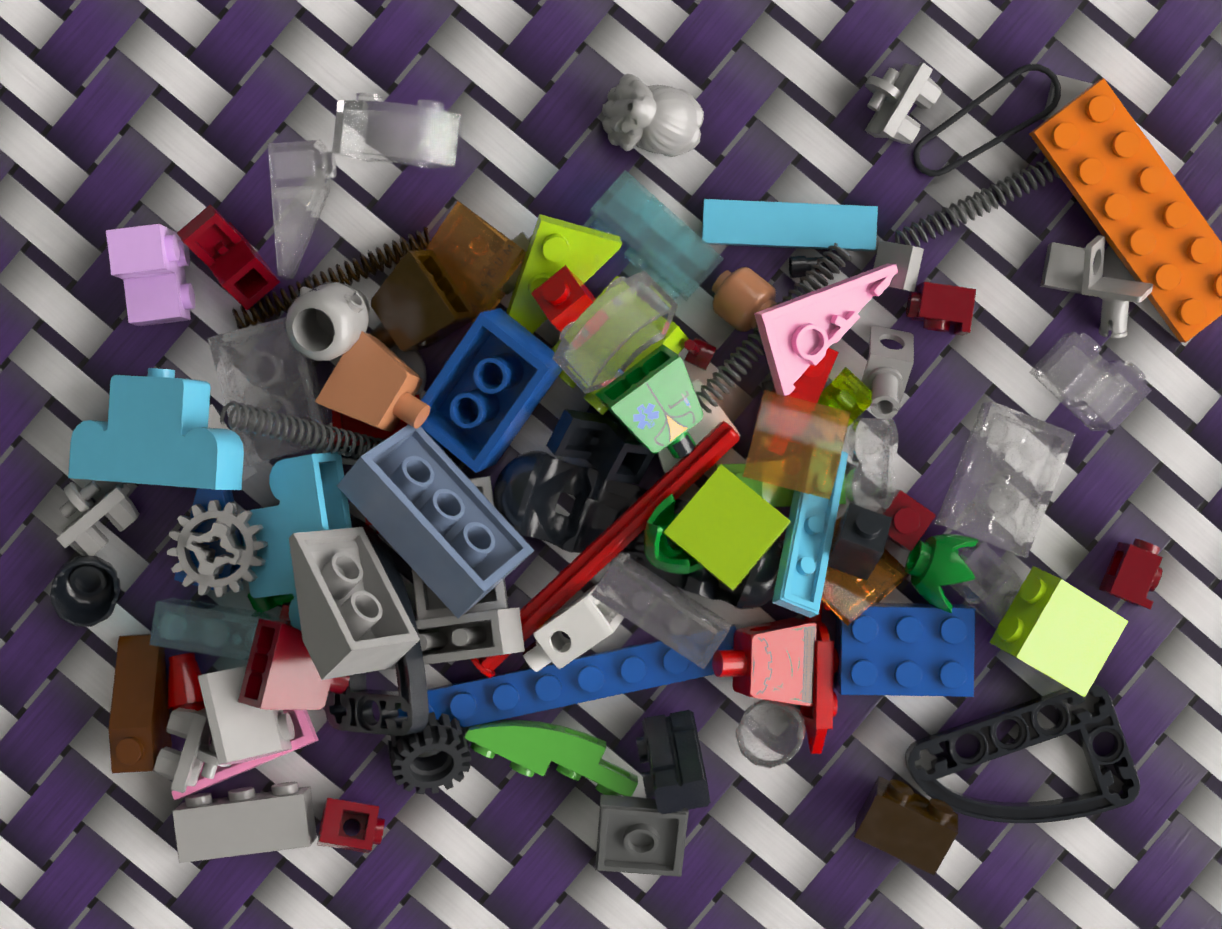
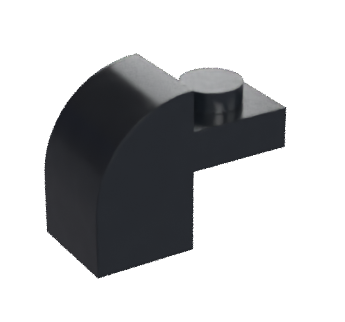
(602, 442)

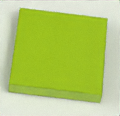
(727, 527)

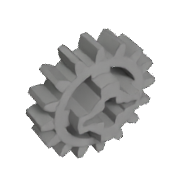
(222, 529)

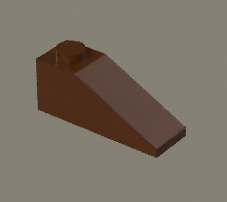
(138, 705)

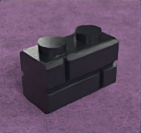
(675, 762)

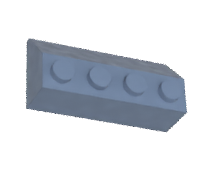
(434, 518)

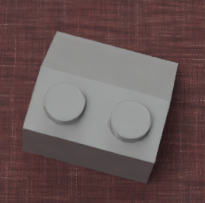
(238, 729)

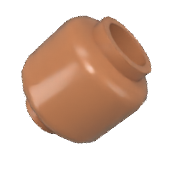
(740, 296)

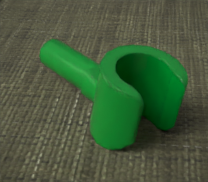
(267, 603)

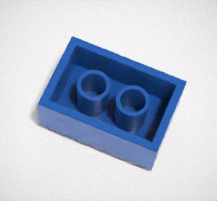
(488, 389)
(907, 651)

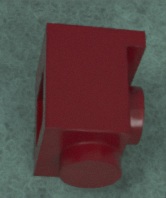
(942, 306)
(1133, 572)
(334, 816)

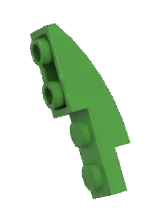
(537, 743)

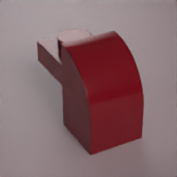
(229, 257)

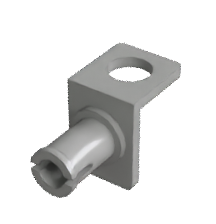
(1113, 292)
(888, 370)

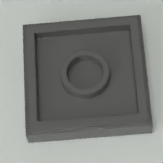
(639, 838)

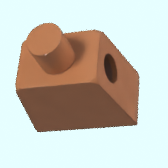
(374, 387)

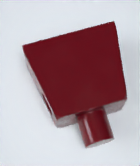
(282, 672)

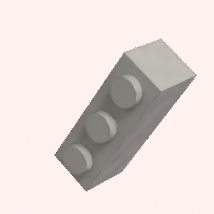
(470, 636)
(244, 822)

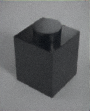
(859, 541)

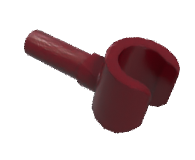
(699, 352)

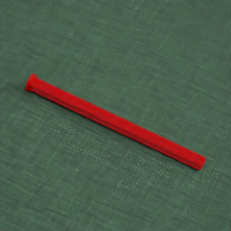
(617, 536)

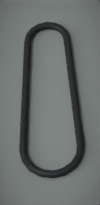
(1029, 67)

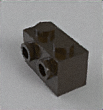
(907, 824)

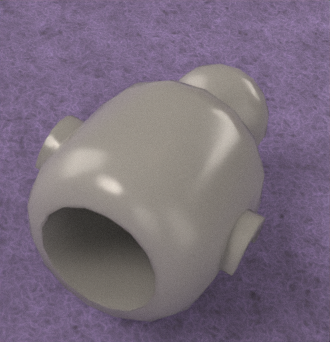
(327, 320)

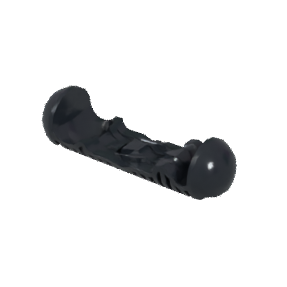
(528, 498)

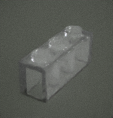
(661, 610)

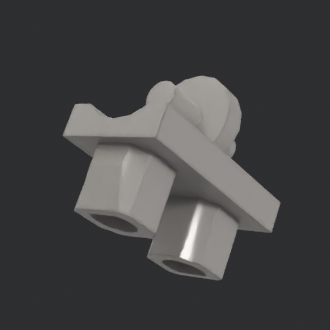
(894, 98)
(82, 531)
(185, 766)

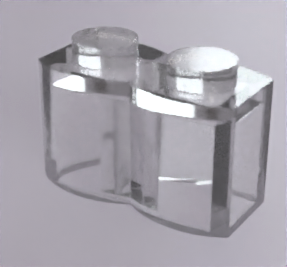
(872, 448)

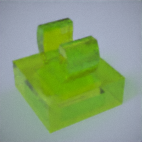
(847, 394)

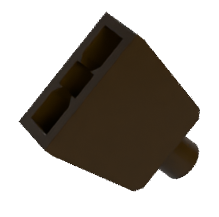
(419, 303)

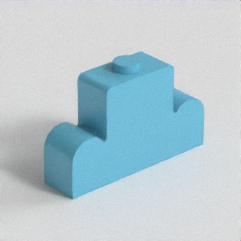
(157, 437)
(307, 504)

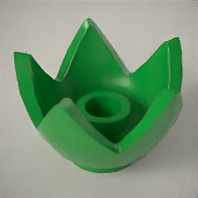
(659, 548)
(938, 564)

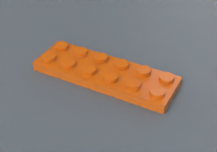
(1137, 206)

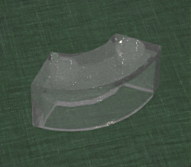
(396, 132)
(614, 331)

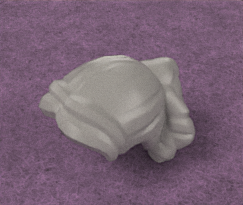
(652, 117)

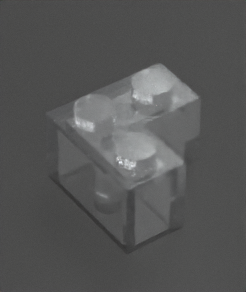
(1088, 385)

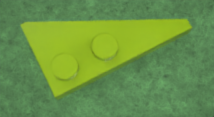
(550, 249)

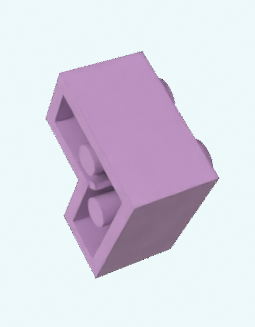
(152, 272)

